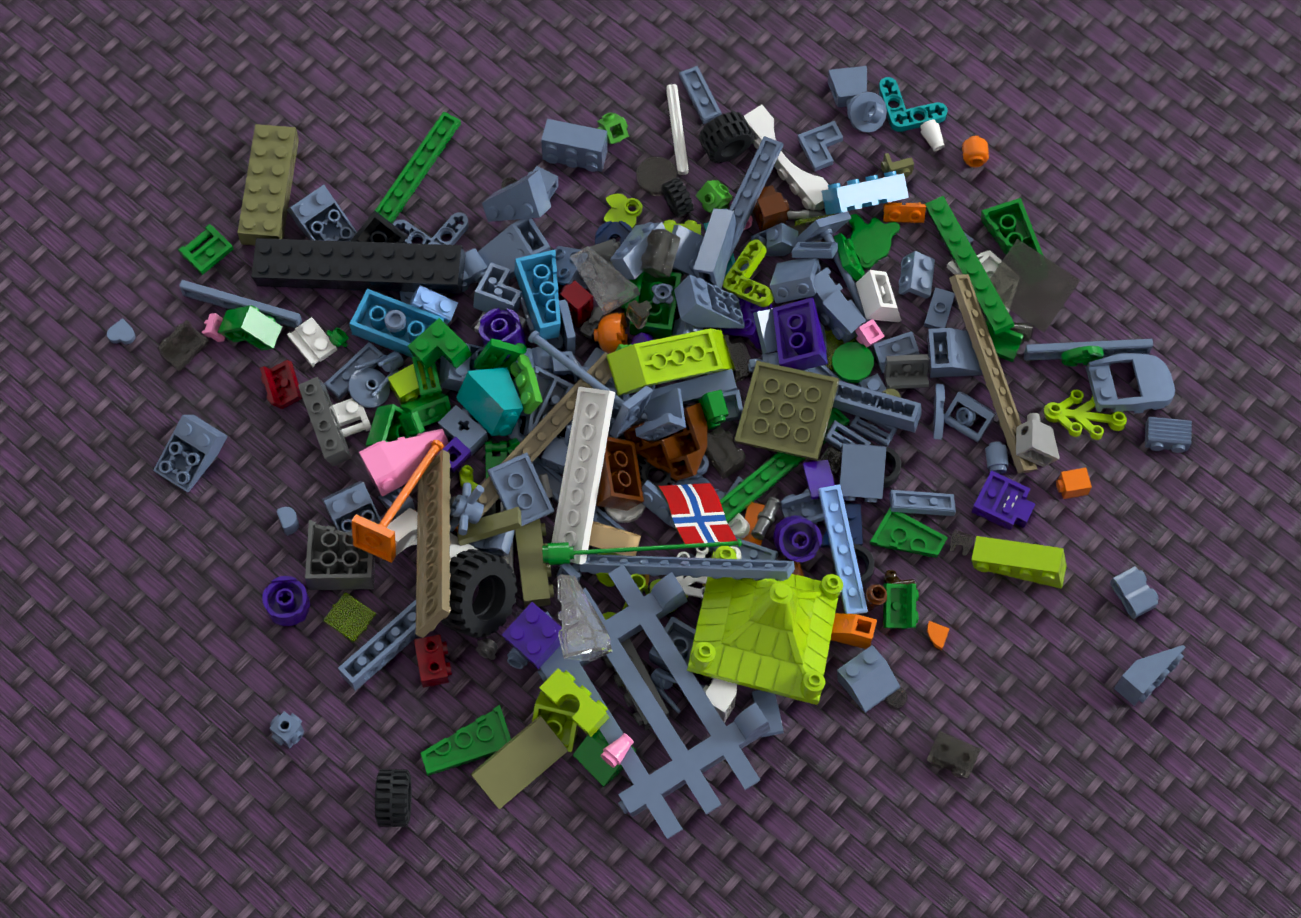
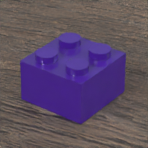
(534, 635)

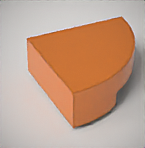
(937, 634)

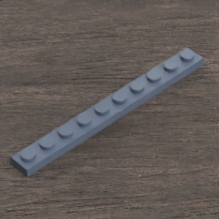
(691, 567)

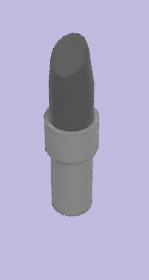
(804, 214)

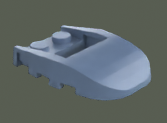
(1152, 378)

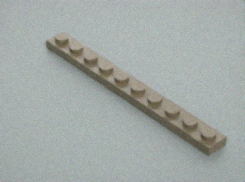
(990, 366)
(548, 427)

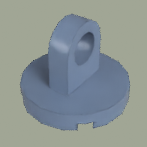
(867, 112)

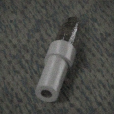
(545, 483)

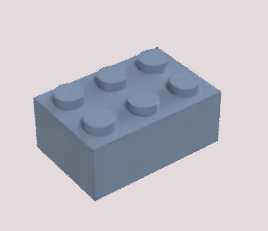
(574, 145)

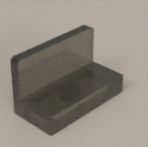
(739, 357)

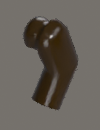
(891, 578)

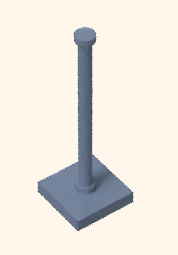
(824, 229)
(630, 410)

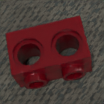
(579, 302)

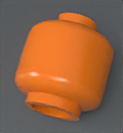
(975, 151)

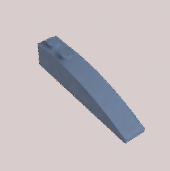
(878, 406)

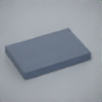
(521, 487)

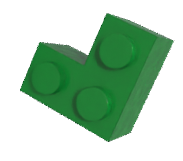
(250, 325)
(436, 342)

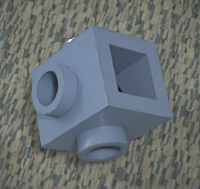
(286, 736)

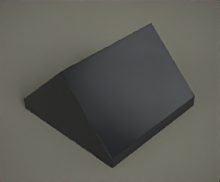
(379, 229)

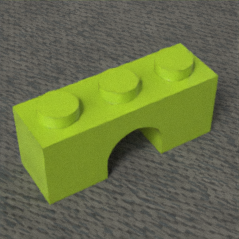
(561, 687)

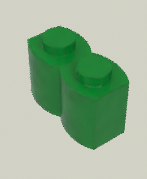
(714, 408)

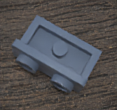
(916, 274)
(802, 506)

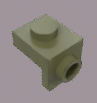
(903, 166)

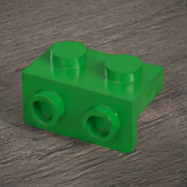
(900, 606)

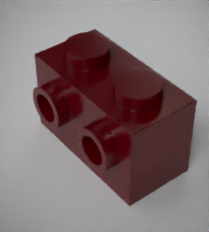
(431, 660)

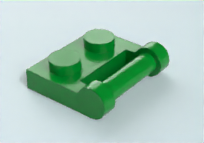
(209, 253)
(496, 352)

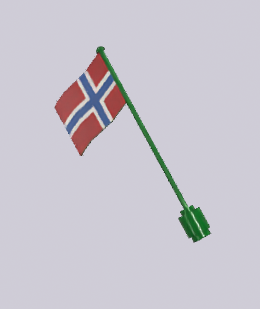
(695, 515)

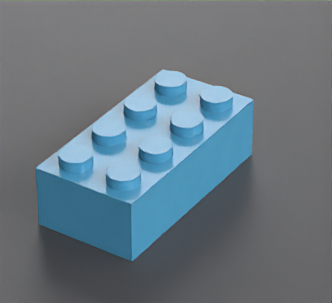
(370, 324)

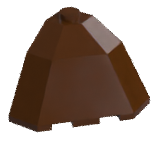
(679, 452)

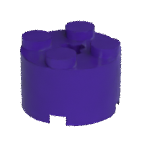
(502, 326)
(807, 544)
(275, 597)

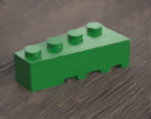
(1008, 223)

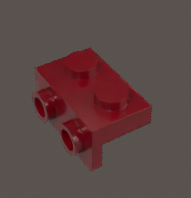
(281, 384)

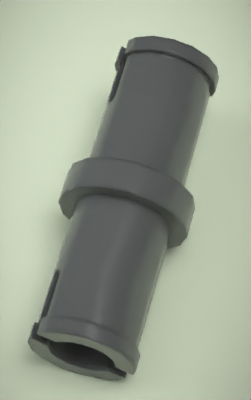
(765, 518)

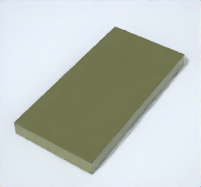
(519, 762)

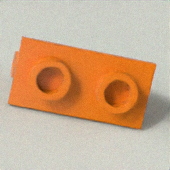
(904, 213)

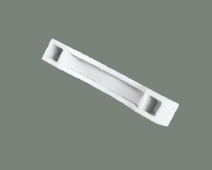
(801, 183)

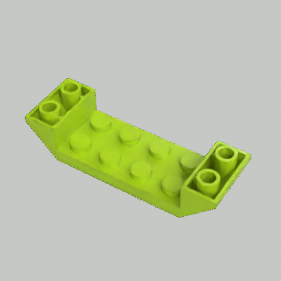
(668, 360)

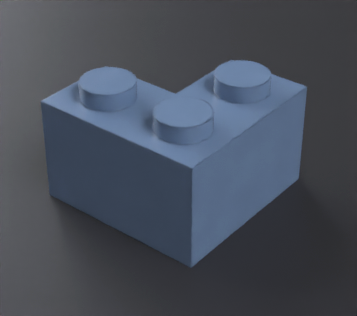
(494, 291)

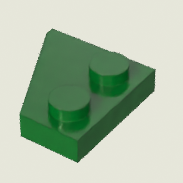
(848, 257)

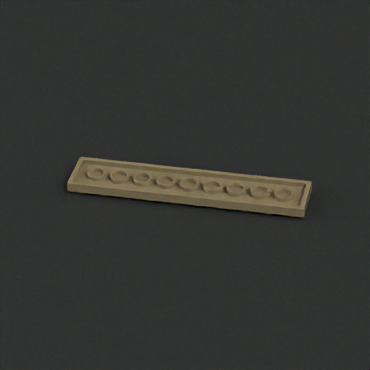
(433, 545)

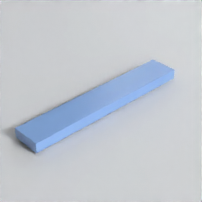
(842, 549)

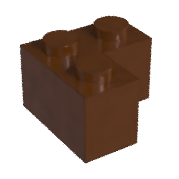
(770, 209)

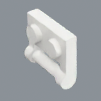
(349, 412)

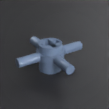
(466, 509)

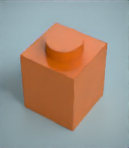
(1074, 483)

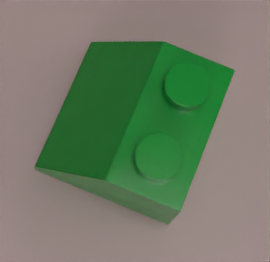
(387, 425)
(589, 756)

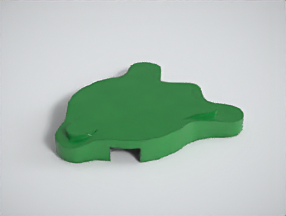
(871, 240)

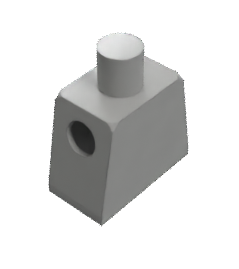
(1036, 441)

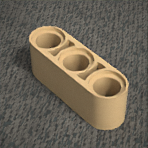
(608, 537)

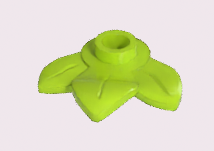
(620, 209)

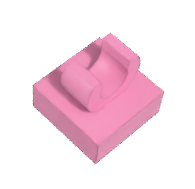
(212, 327)
(869, 333)

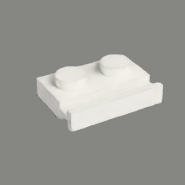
(312, 342)

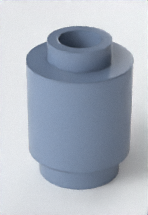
(997, 457)

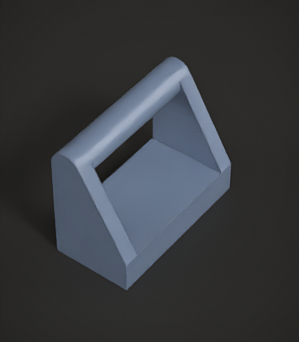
(977, 407)

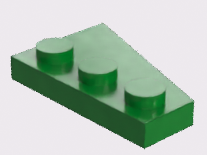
(908, 535)

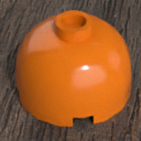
(611, 332)

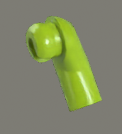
(466, 476)

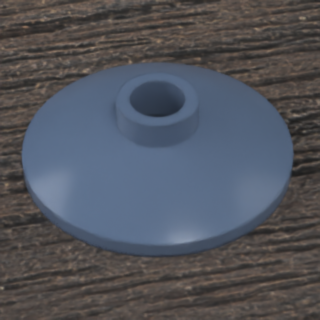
(362, 392)

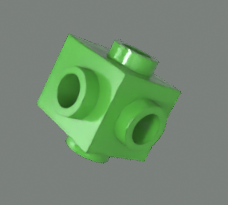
(618, 127)
(714, 195)

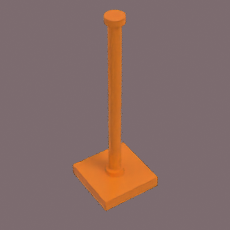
(377, 537)

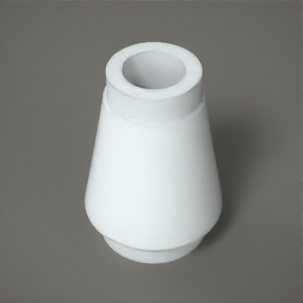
(932, 134)

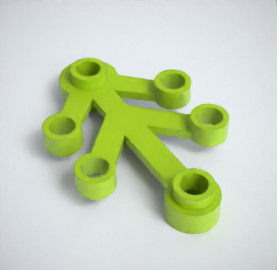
(1060, 413)

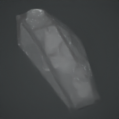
(582, 630)

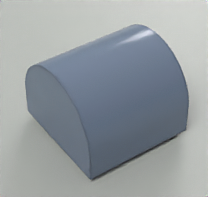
(288, 520)

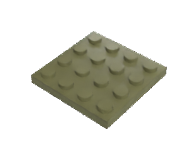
(787, 410)

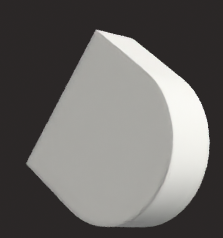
(739, 526)

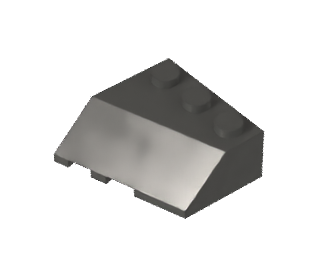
(335, 562)

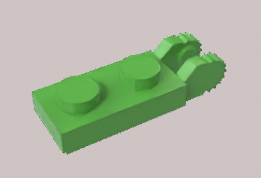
(526, 384)

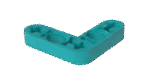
(901, 112)

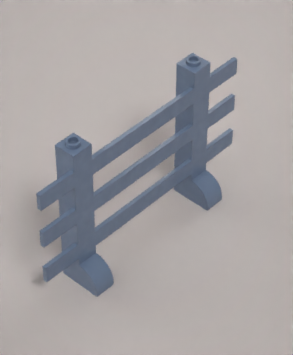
(686, 765)

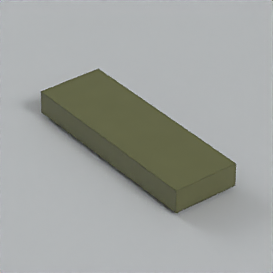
(492, 526)

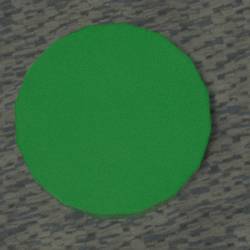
(1081, 355)
(852, 362)

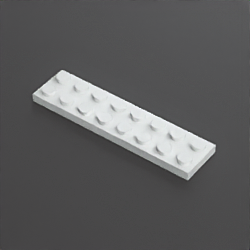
(583, 469)

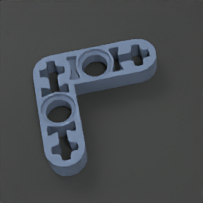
(447, 228)

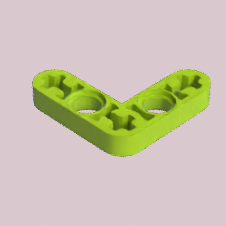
(744, 281)

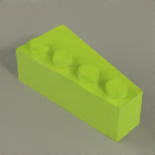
(1020, 560)

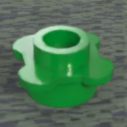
(338, 337)

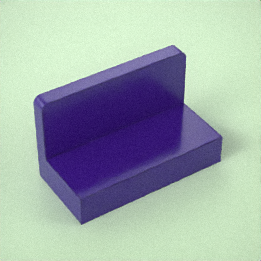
(817, 476)

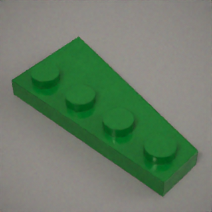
(468, 744)

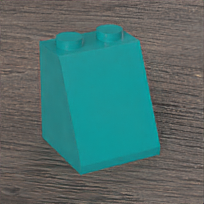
(491, 400)

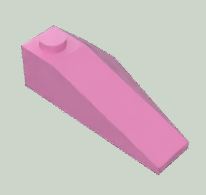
(394, 462)

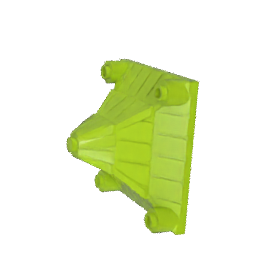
(766, 632)

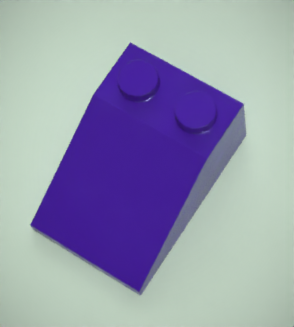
(799, 335)

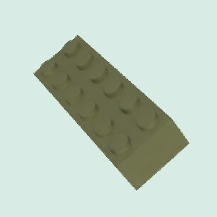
(268, 183)

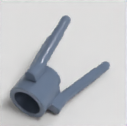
(389, 363)
(665, 680)

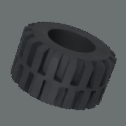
(726, 137)
(393, 798)

